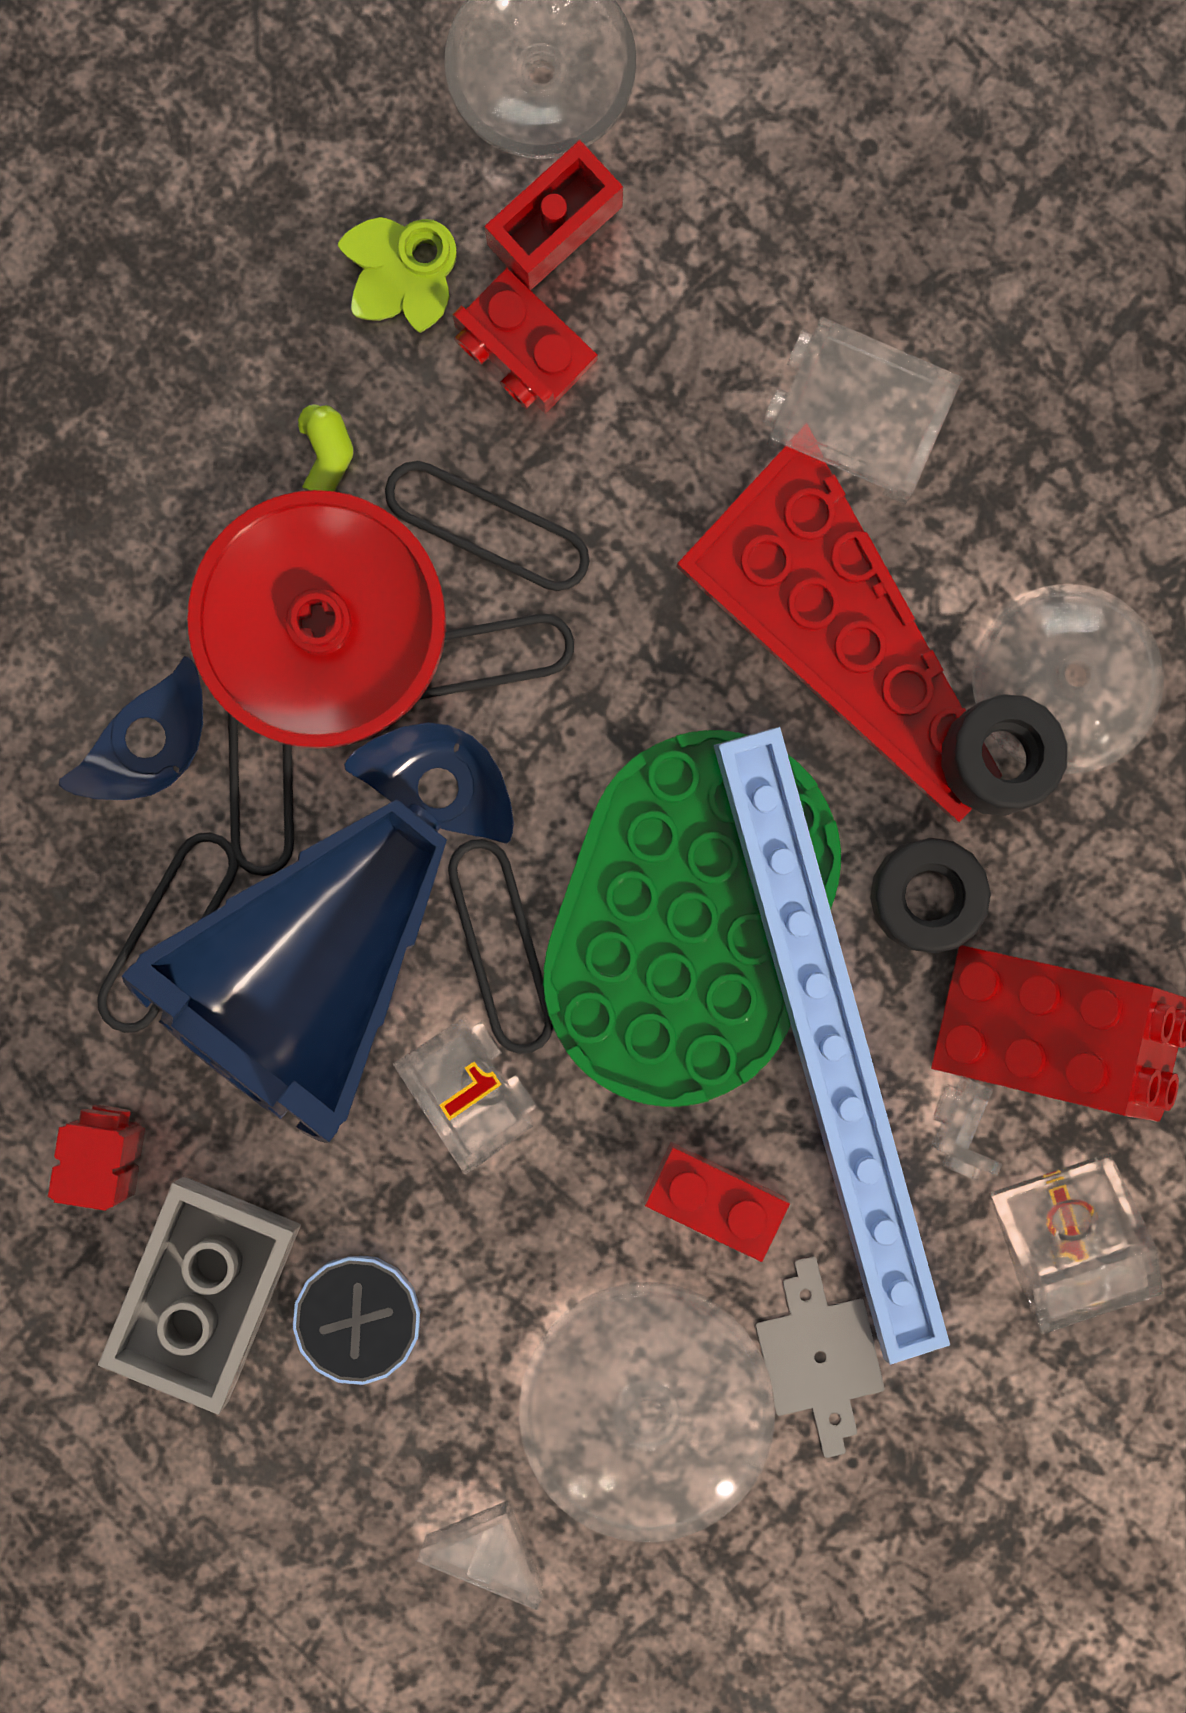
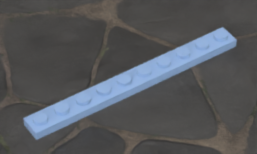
(832, 1044)

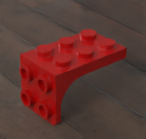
(1062, 1034)

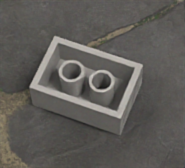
(199, 1294)

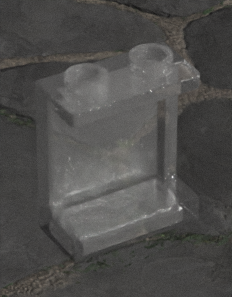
(862, 407)

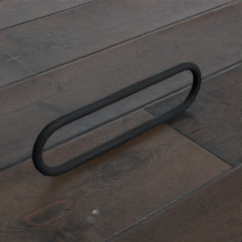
(474, 549)
(511, 677)
(234, 806)
(145, 917)
(474, 950)

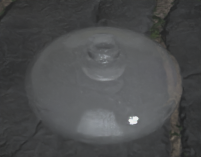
(500, 44)
(1083, 626)

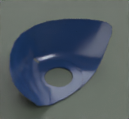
(401, 757)
(115, 772)

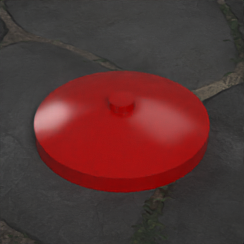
(316, 619)

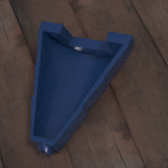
(300, 967)

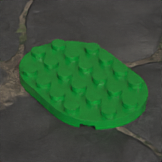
(660, 940)

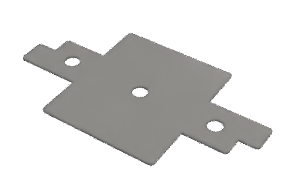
(850, 1361)

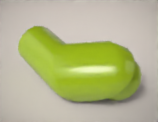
(330, 443)

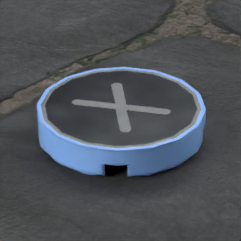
(356, 1319)

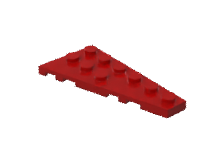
(826, 607)

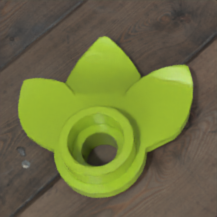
(391, 274)

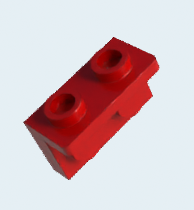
(523, 341)

